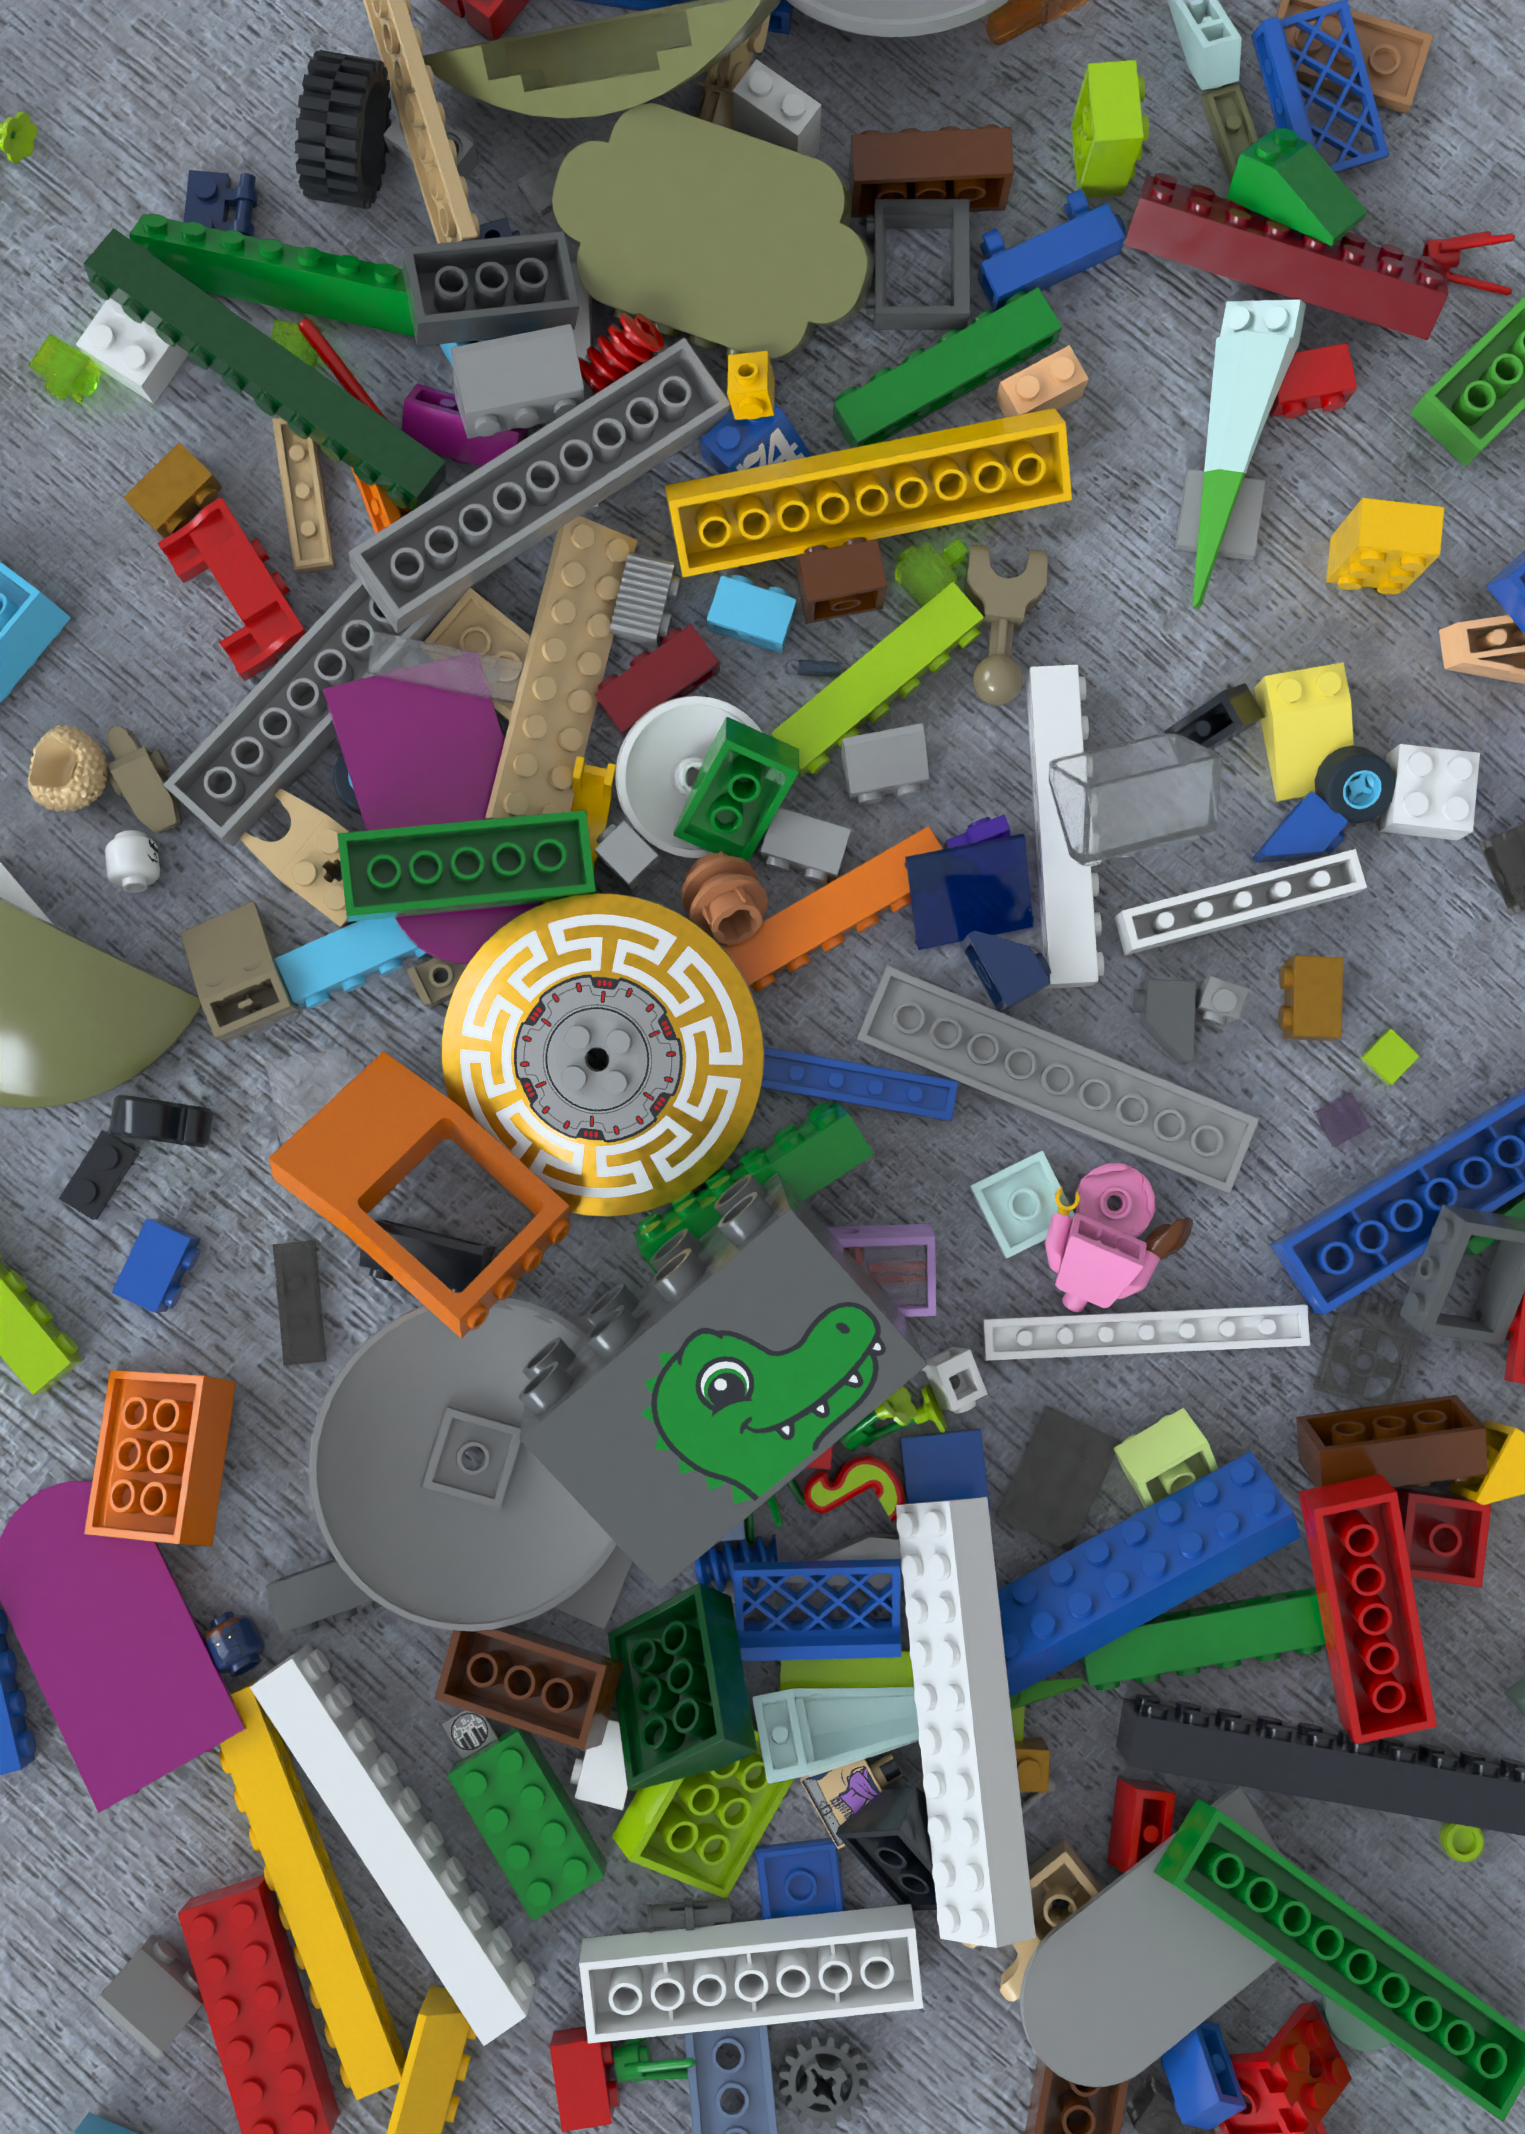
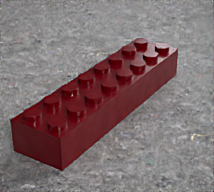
(1253, 249)

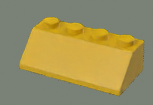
(432, 2067)

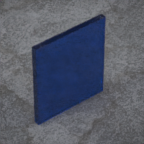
(970, 890)

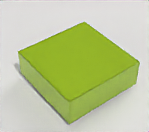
(1389, 1056)

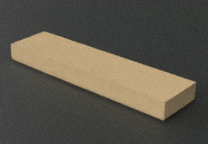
(304, 500)

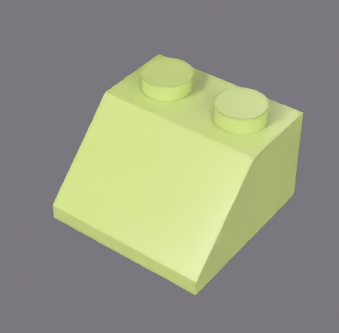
(1165, 1457)

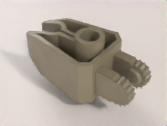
(140, 778)

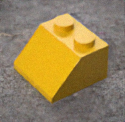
(1504, 1466)

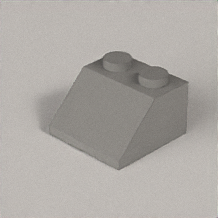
(885, 764)
(153, 1996)

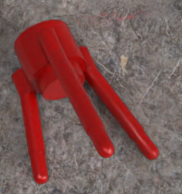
(1448, 253)

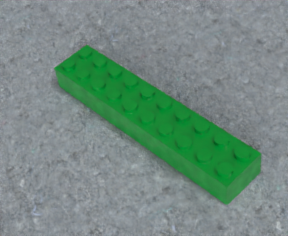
(1346, 1957)

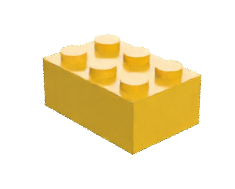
(1384, 545)

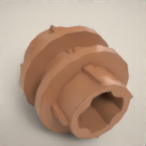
(724, 897)

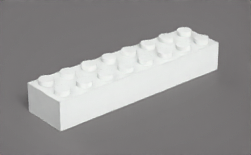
(750, 1973)

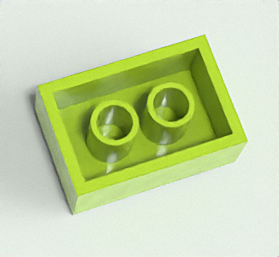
(1108, 128)

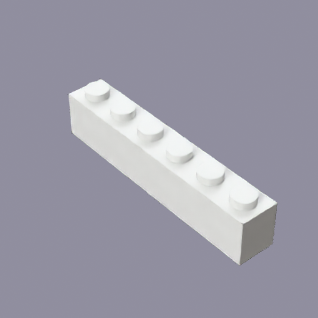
(1240, 902)

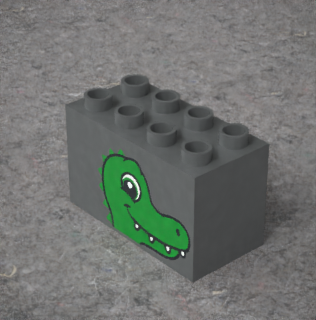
(715, 1377)

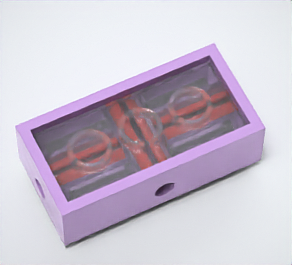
(898, 1261)

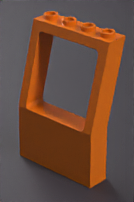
(371, 1142)

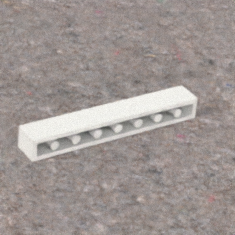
(1065, 886)

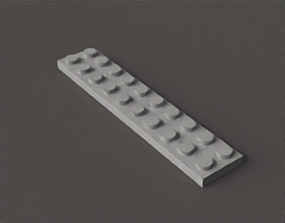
(1058, 1080)

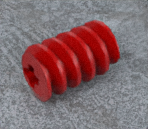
(622, 354)

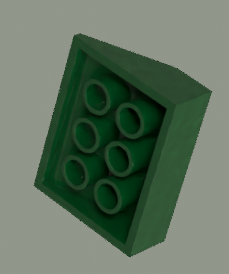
(681, 1689)

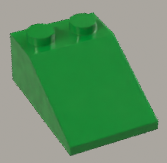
(1294, 187)
(737, 790)

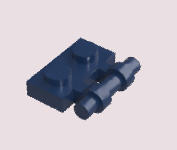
(211, 196)

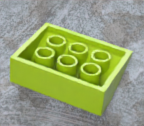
(703, 1823)

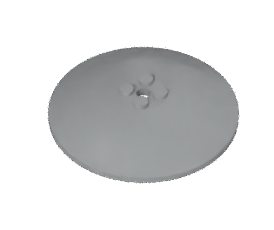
(404, 1510)

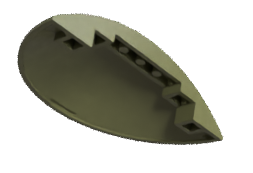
(602, 61)
(77, 1015)

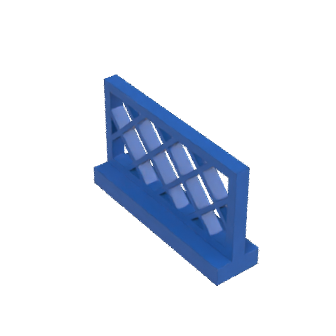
(1286, 93)
(818, 1635)

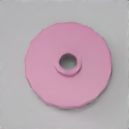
(1127, 1184)

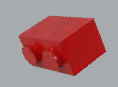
(1316, 380)
(1139, 1821)
(583, 2080)

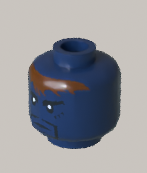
(234, 1643)

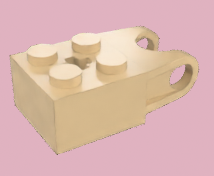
(306, 857)

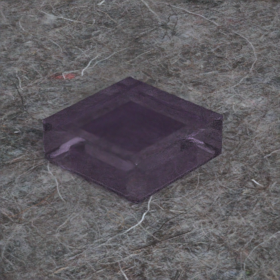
(1342, 1119)

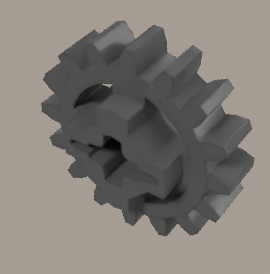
(811, 2091)

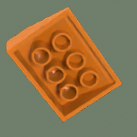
(160, 1457)

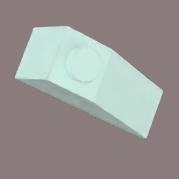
(1208, 41)

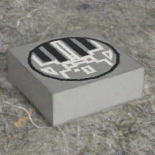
(469, 1732)

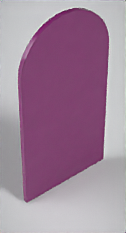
(417, 762)
(110, 1646)

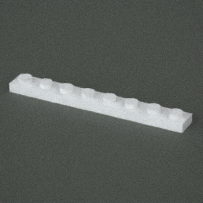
(1146, 1332)

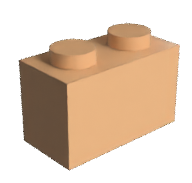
(1043, 385)

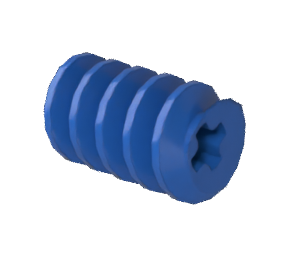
(719, 1565)

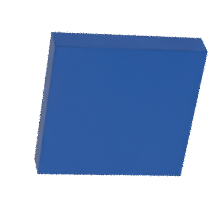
(944, 1466)
(799, 1878)

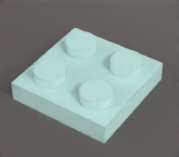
(1019, 1203)

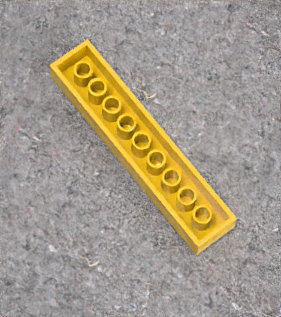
(870, 492)

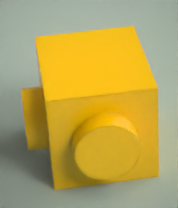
(751, 394)

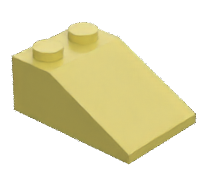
(1303, 723)

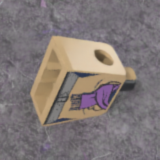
(847, 1789)

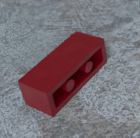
(657, 677)

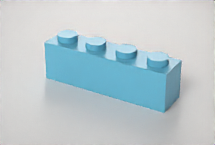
(345, 960)

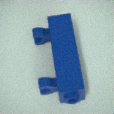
(1053, 255)

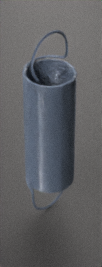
(817, 668)

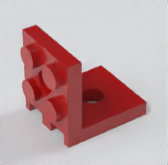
(1278, 2081)

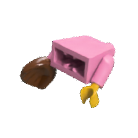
(1101, 1262)

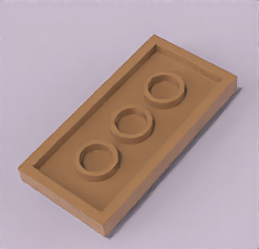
(1390, 51)

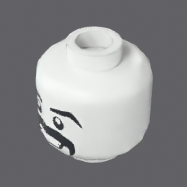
(132, 861)

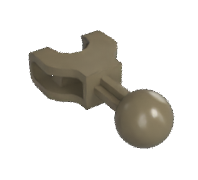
(1003, 604)

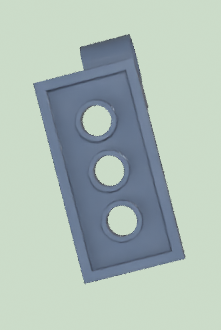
(749, 2075)

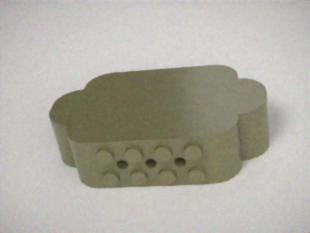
(712, 233)

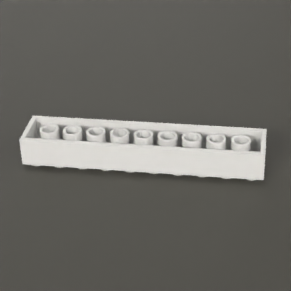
(965, 1723)
(397, 1842)

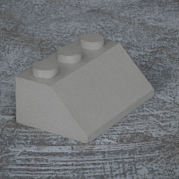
(516, 380)

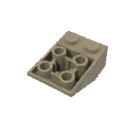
(237, 973)

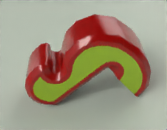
(852, 1478)

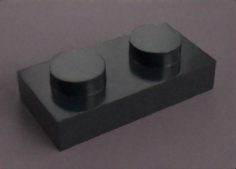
(99, 1175)

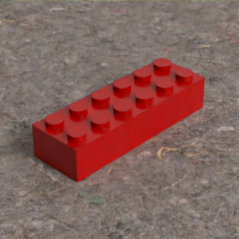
(1368, 1608)
(258, 2011)

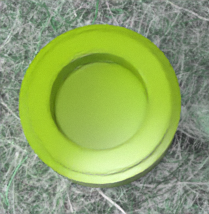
(1461, 1841)

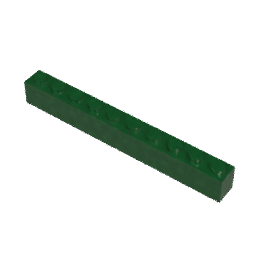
(264, 371)

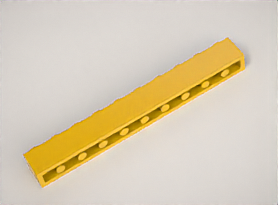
(311, 1901)

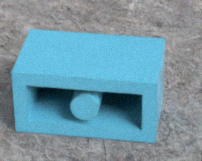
(752, 613)

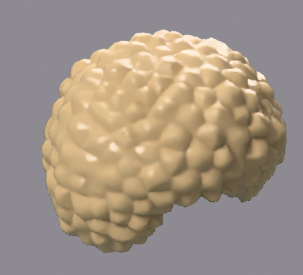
(67, 770)

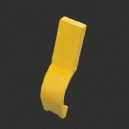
(593, 793)

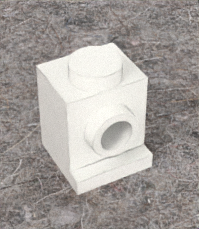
(967, 1380)

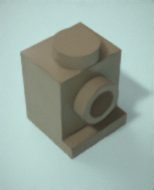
(428, 989)

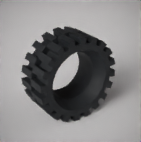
(343, 129)

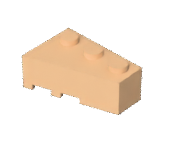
(1485, 648)

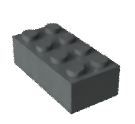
(489, 287)

